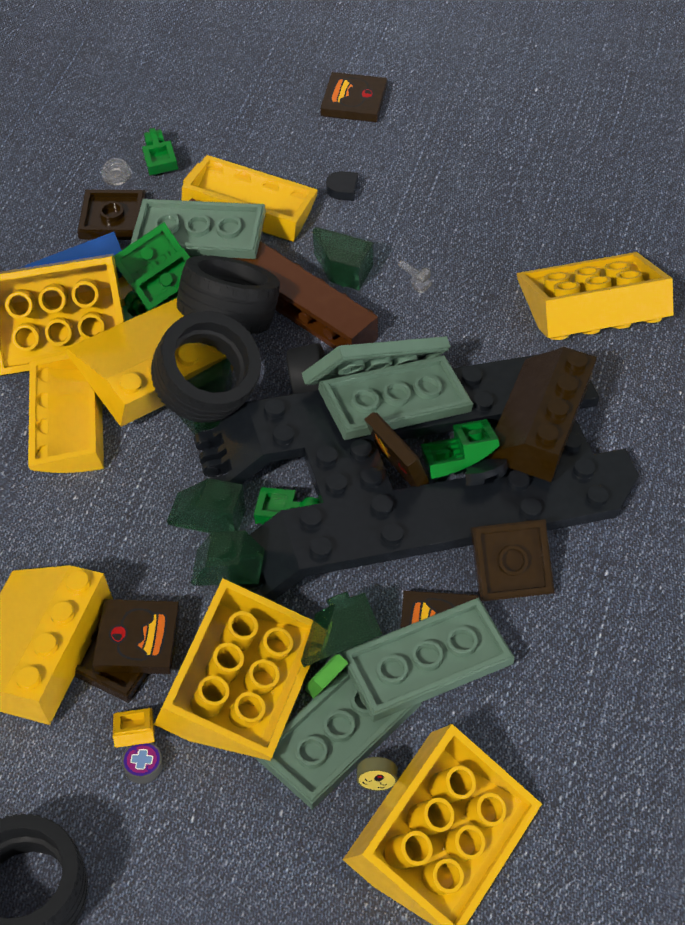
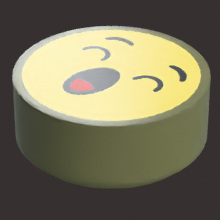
(377, 774)

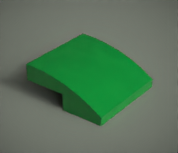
(153, 266)
(471, 444)

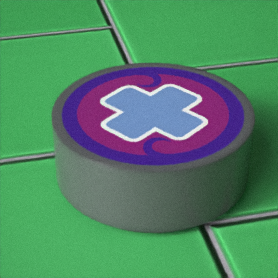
(142, 763)

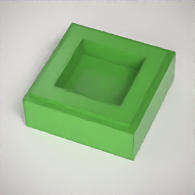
(325, 675)

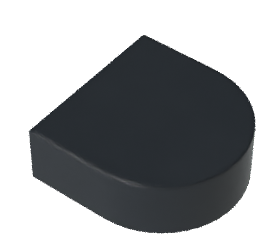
(342, 185)

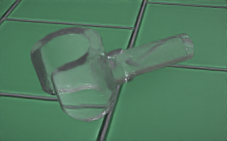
(419, 277)

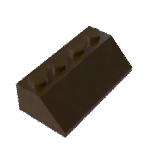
(543, 411)

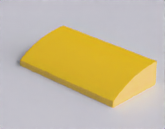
(223, 181)
(63, 419)

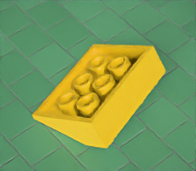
(597, 295)
(55, 308)
(121, 360)
(45, 635)
(239, 675)
(443, 830)

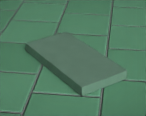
(206, 227)
(371, 356)
(398, 393)
(427, 659)
(329, 741)

